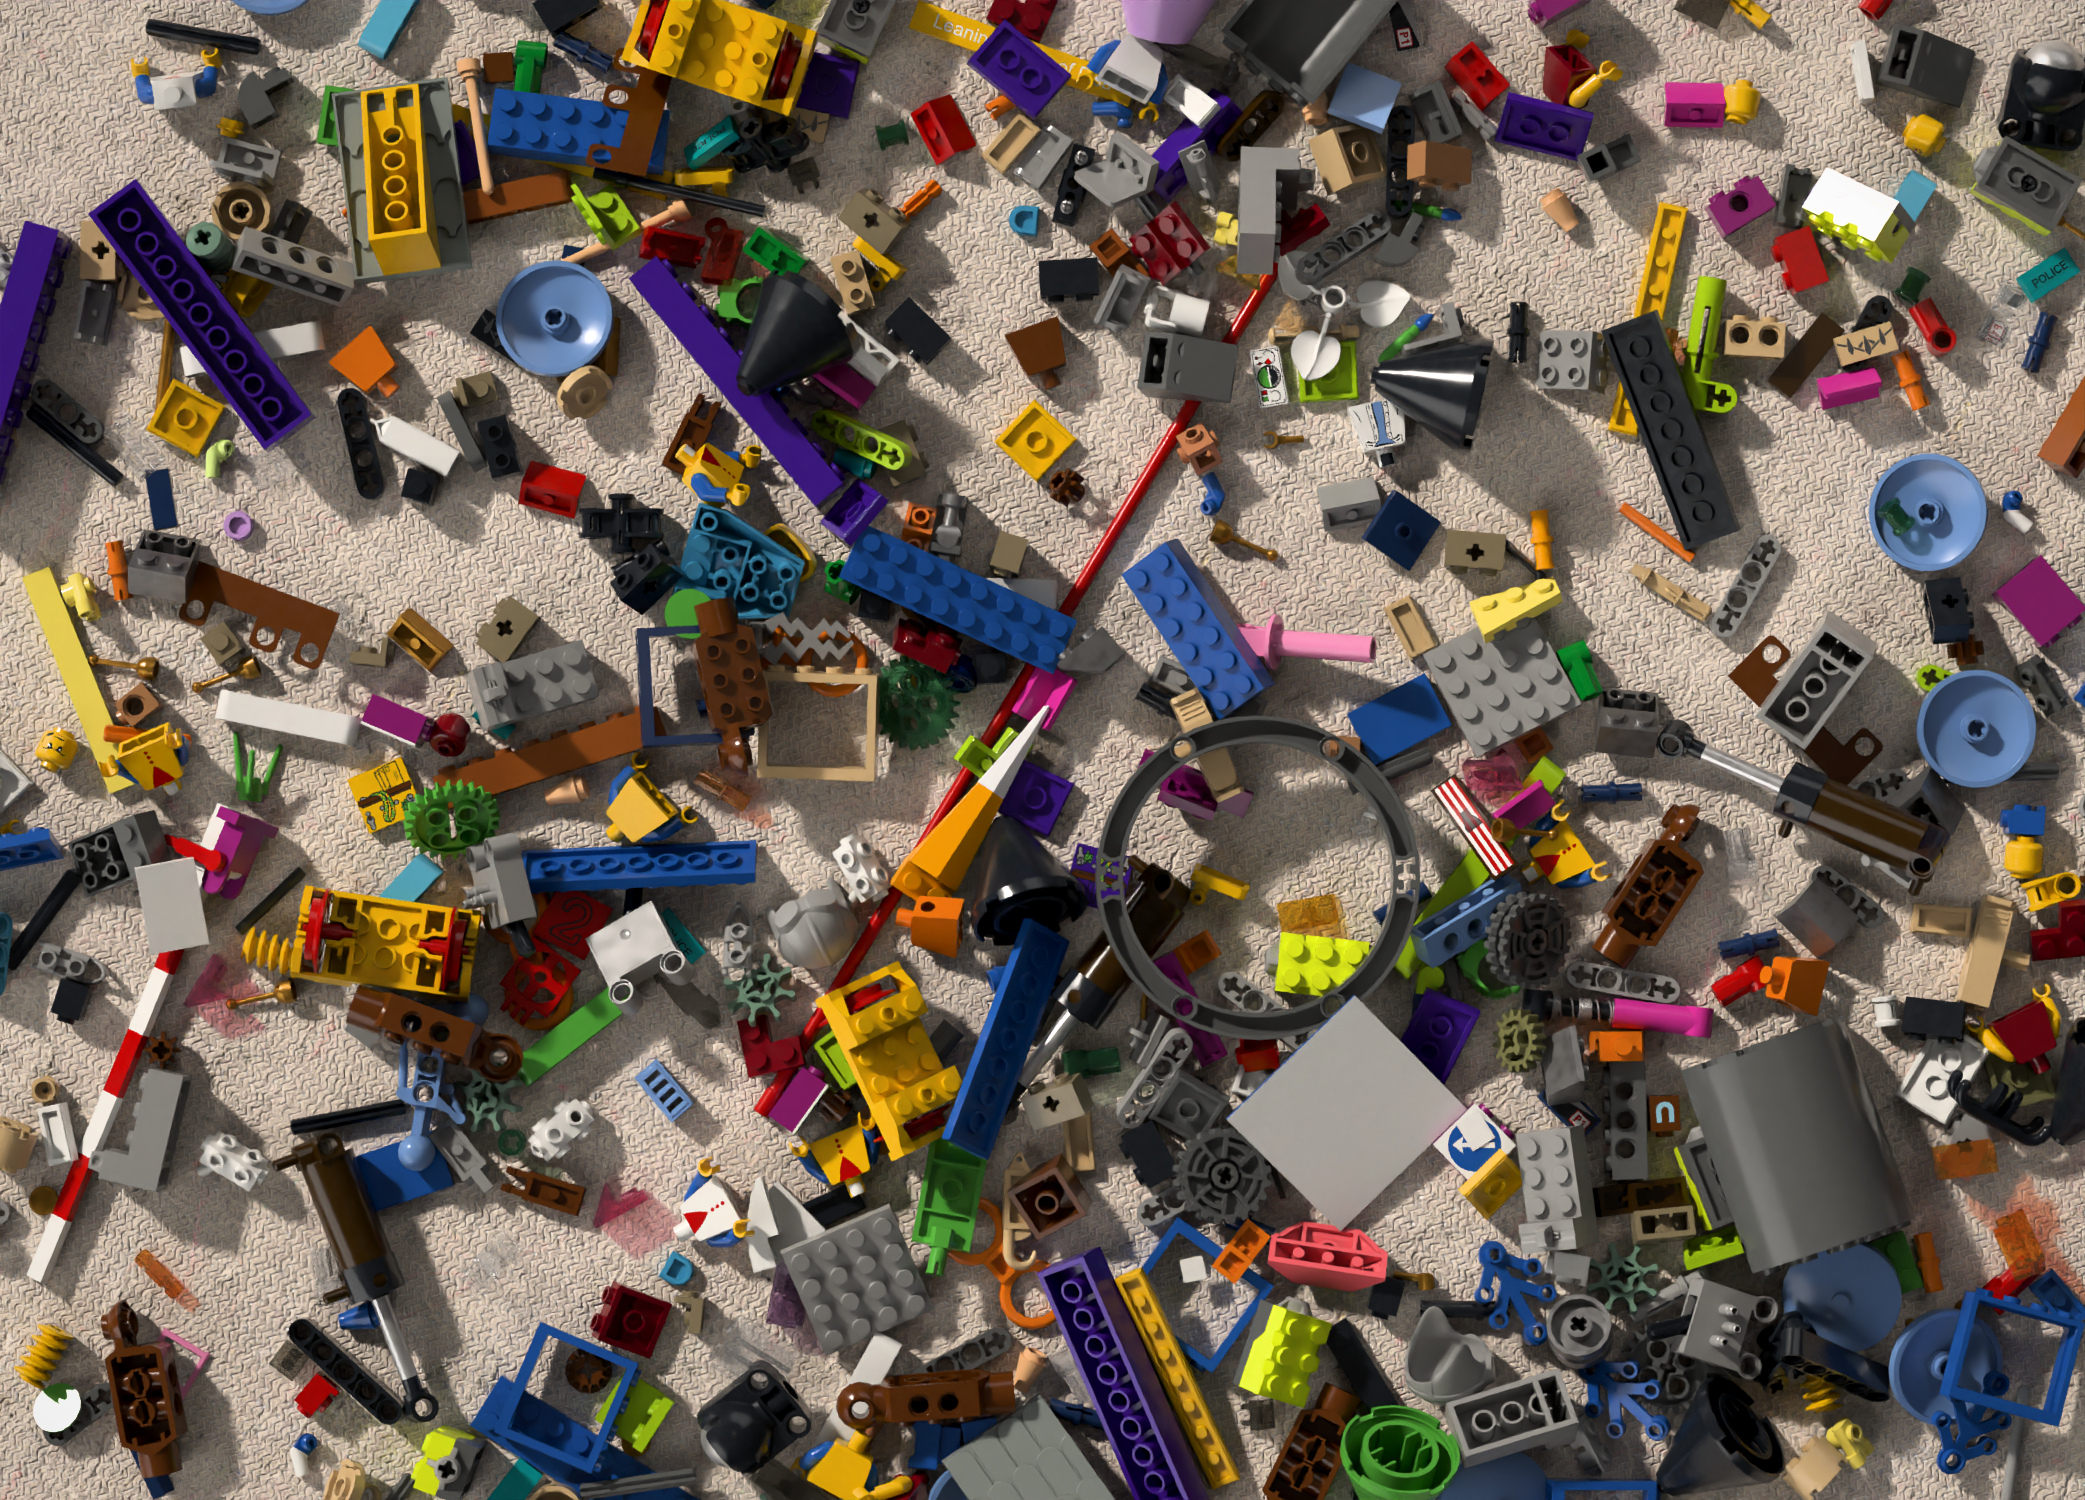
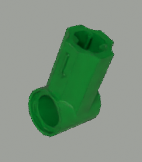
(530, 62)
(839, 587)
(1578, 665)

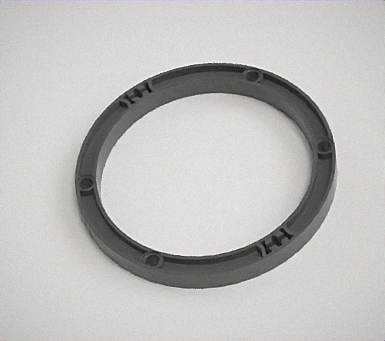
(1394, 826)

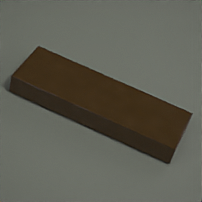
(1805, 355)

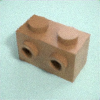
(1439, 165)

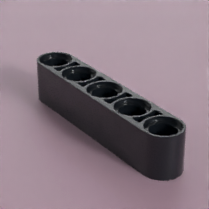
(1834, 1364)
(332, 1368)

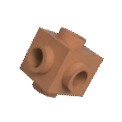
(1199, 448)

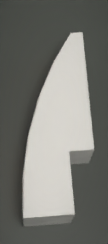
(765, 1225)

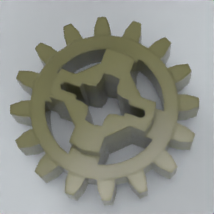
(1519, 1040)

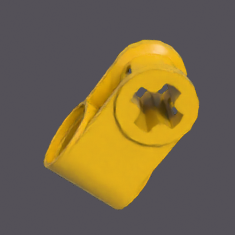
(2049, 890)

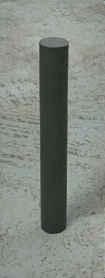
(272, 899)

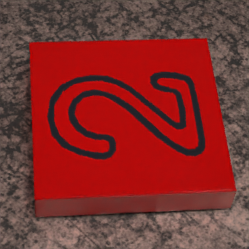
(570, 920)

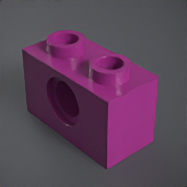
(1757, 204)

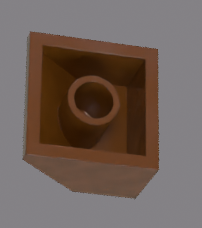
(1050, 1197)

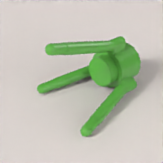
(250, 787)

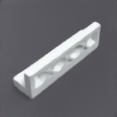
(864, 360)

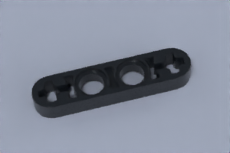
(1399, 162)
(356, 445)

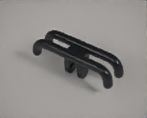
(1998, 1115)

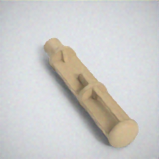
(1341, 334)
(1672, 592)

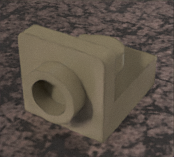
(475, 390)
(223, 645)
(368, 657)
(695, 1316)

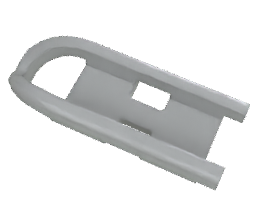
(738, 934)
(75, 966)

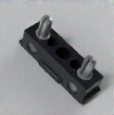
(1066, 211)

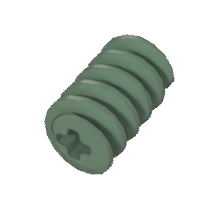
(211, 246)

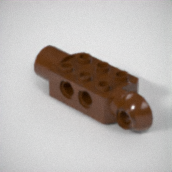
(730, 680)
(1651, 890)
(467, 1041)
(144, 1393)
(893, 1402)
(1313, 1448)

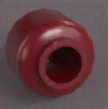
(450, 735)

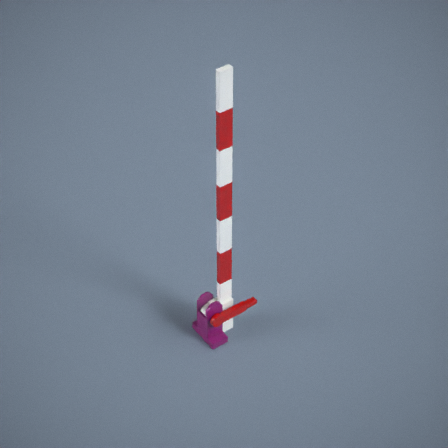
(223, 867)

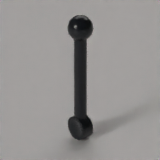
(1538, 574)

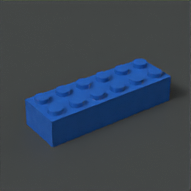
(563, 129)
(1198, 629)

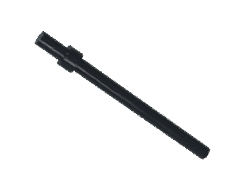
(624, 180)

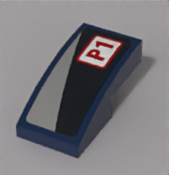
(1573, 1113)

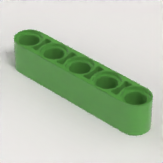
(568, 1037)

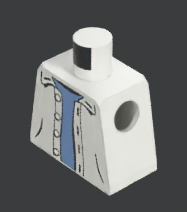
(1378, 429)

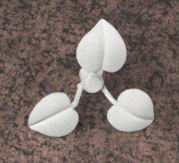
(1314, 353)

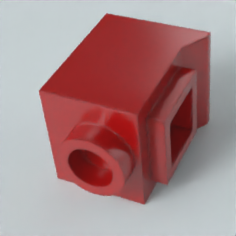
(1258, 1054)

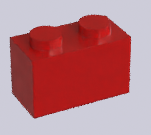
(1799, 261)

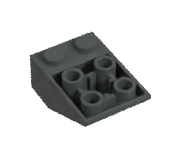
(1925, 65)
(1187, 368)
(111, 853)

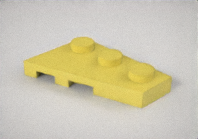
(1507, 607)

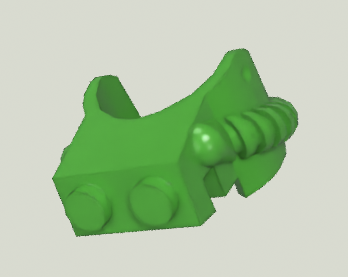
(730, 297)
(1469, 963)

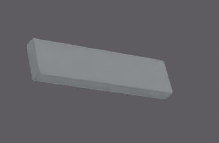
(1173, 677)

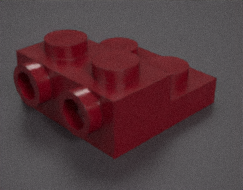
(1168, 244)
(932, 646)
(630, 1319)

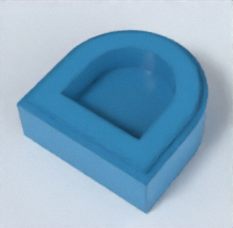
(1024, 220)
(677, 1269)

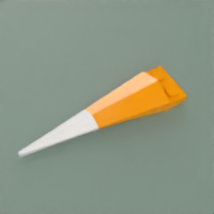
(947, 851)

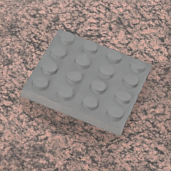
(1501, 685)
(857, 1279)

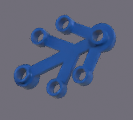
(1511, 1289)
(1619, 1394)
(1970, 1427)

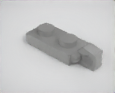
(461, 1154)

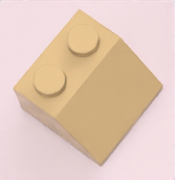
(1347, 158)

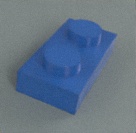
(2056, 1295)

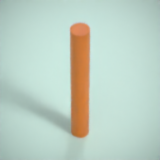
(1656, 531)

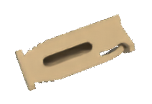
(1214, 765)
(1987, 952)

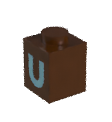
(1663, 1114)

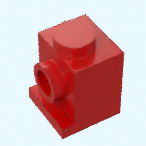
(317, 1395)

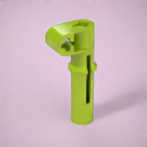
(1708, 295)

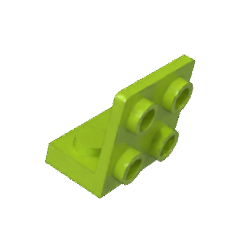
(607, 216)
(643, 1414)

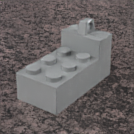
(1265, 187)
(1817, 680)
(532, 685)
(154, 1134)
(1556, 1190)
(1513, 1418)

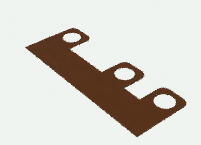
(646, 109)
(270, 607)
(1837, 761)

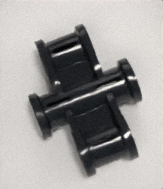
(767, 145)
(610, 523)
(1772, 1368)

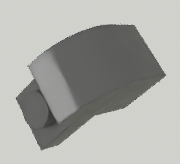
(255, 94)
(1608, 159)

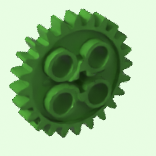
(429, 820)

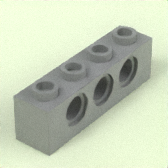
(293, 267)

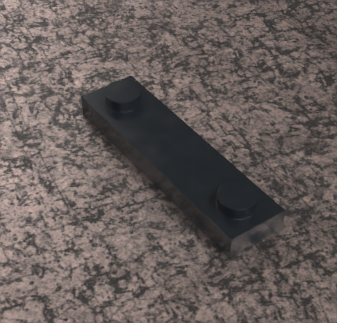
(1358, 1366)

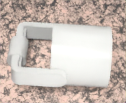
(1186, 316)

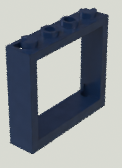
(648, 736)

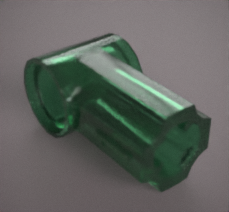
(1091, 1062)

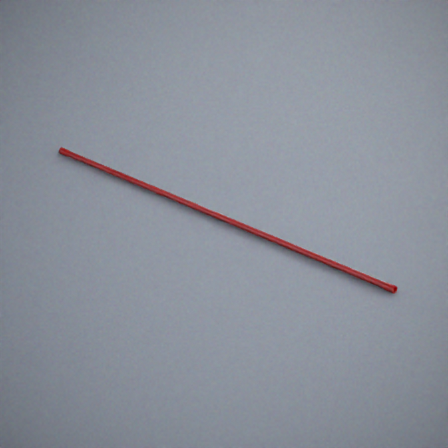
(774, 1090)

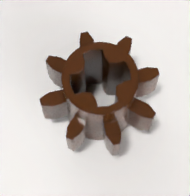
(1067, 487)
(1967, 651)
(170, 1043)
(834, 1105)

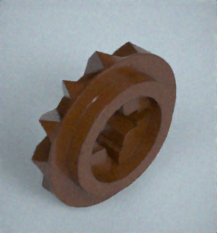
(580, 1381)

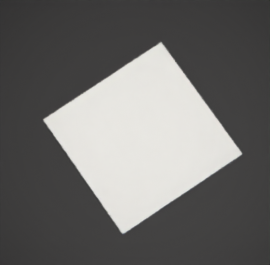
(1346, 1113)

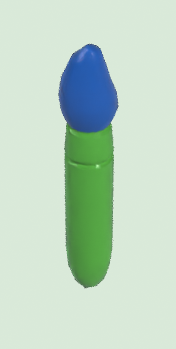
(1445, 214)
(1405, 338)

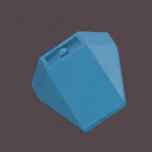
(739, 562)

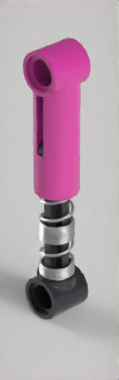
(1622, 1013)

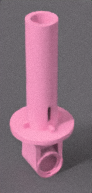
(1276, 642)

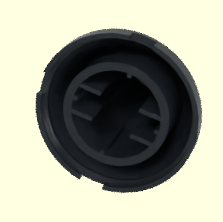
(792, 335)
(1439, 389)
(1021, 882)
(2069, 1101)
(1720, 1444)

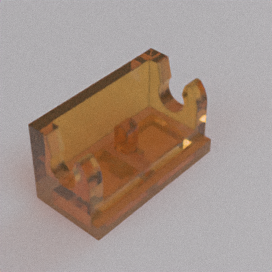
(1964, 1159)
(2019, 1245)

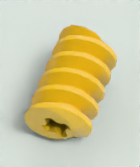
(267, 951)
(43, 1354)
(1820, 1394)

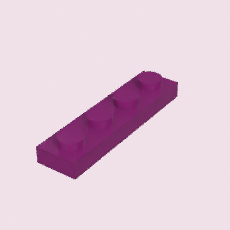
(1206, 1045)

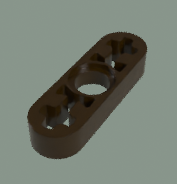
(1262, 124)

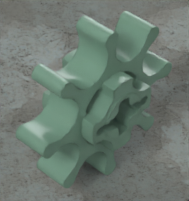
(757, 1001)
(488, 1100)
(1628, 1268)

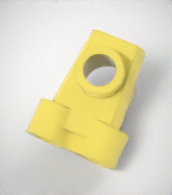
(1226, 229)
(80, 594)
(1850, 1438)

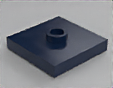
(1401, 530)

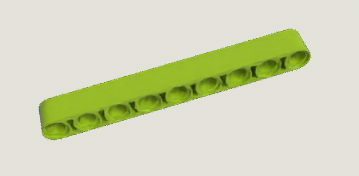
(1470, 871)

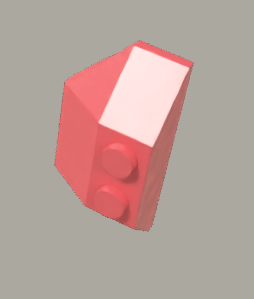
(1327, 1257)

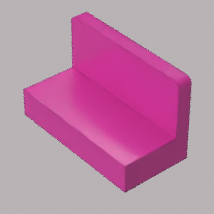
(1694, 105)
(846, 385)
(1848, 387)
(1044, 690)
(1526, 805)

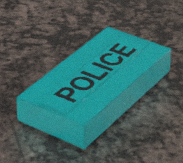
(711, 143)
(2048, 275)
(686, 942)

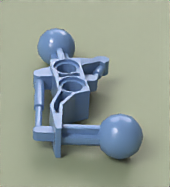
(417, 1150)

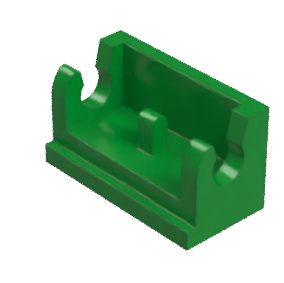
(775, 252)

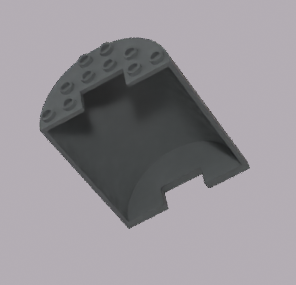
(1798, 1146)

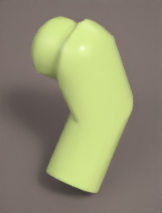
(217, 454)

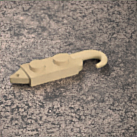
(1013, 1224)

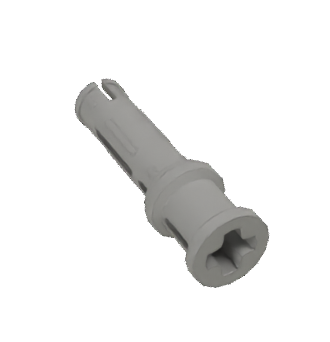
(1668, 1295)

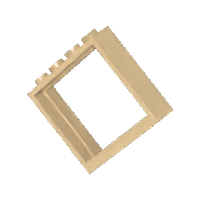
(824, 772)

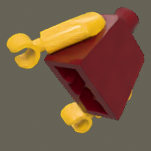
(1570, 76)
(2023, 1032)
(900, 1488)

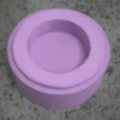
(238, 526)

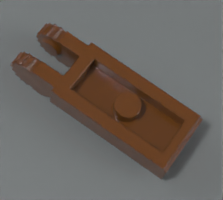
(692, 432)
(547, 1191)

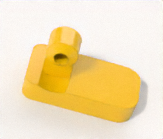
(717, 176)
(888, 265)
(1210, 878)

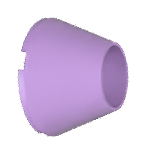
(1165, 19)

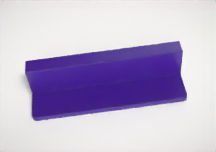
(1170, 173)

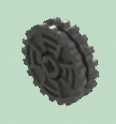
(1527, 939)
(1202, 1186)

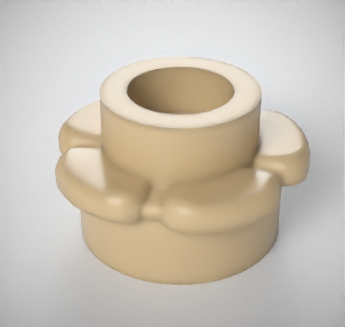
(37, 1090)

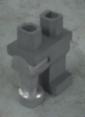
(951, 531)

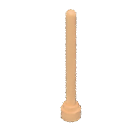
(469, 71)
(677, 211)

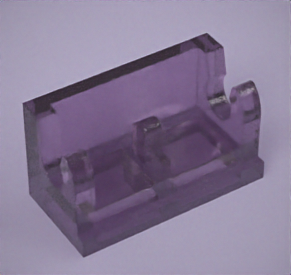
(785, 1303)

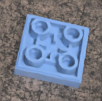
(1364, 97)

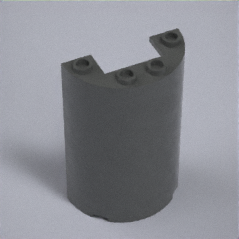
(1301, 41)

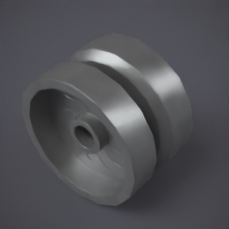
(1564, 1332)

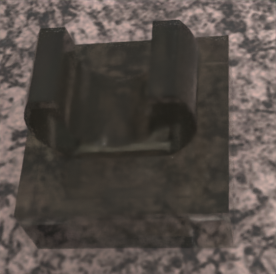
(803, 171)
(289, 1360)
(1261, 1414)

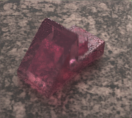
(1492, 775)
(204, 990)
(610, 1207)

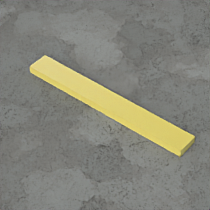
(74, 668)

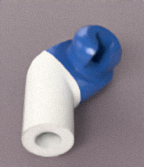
(2012, 511)
(300, 1451)

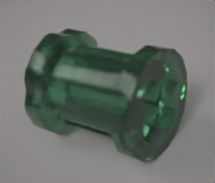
(892, 135)
(1912, 285)
(1896, 516)
(502, 1140)

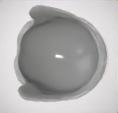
(814, 928)
(1444, 1363)

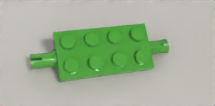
(948, 1202)

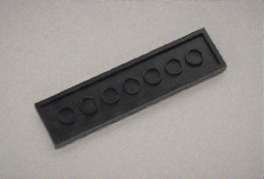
(1671, 430)

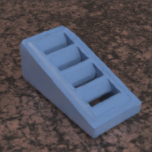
(681, 1108)

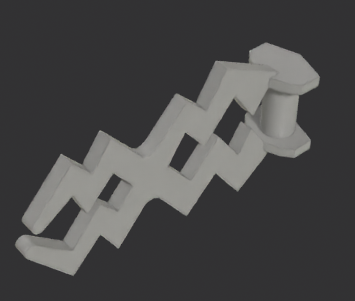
(810, 639)

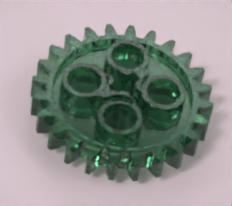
(930, 683)

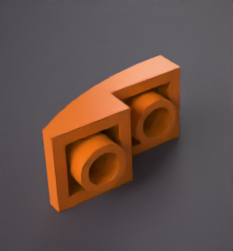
(919, 525)

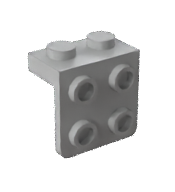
(247, 161)
(1122, 175)
(1452, 322)
(1572, 361)

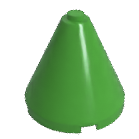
(1398, 1455)

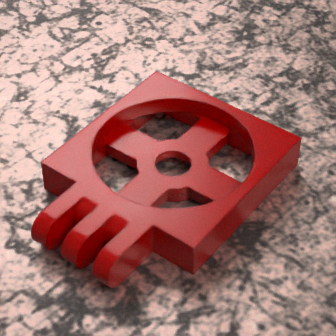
(524, 1000)

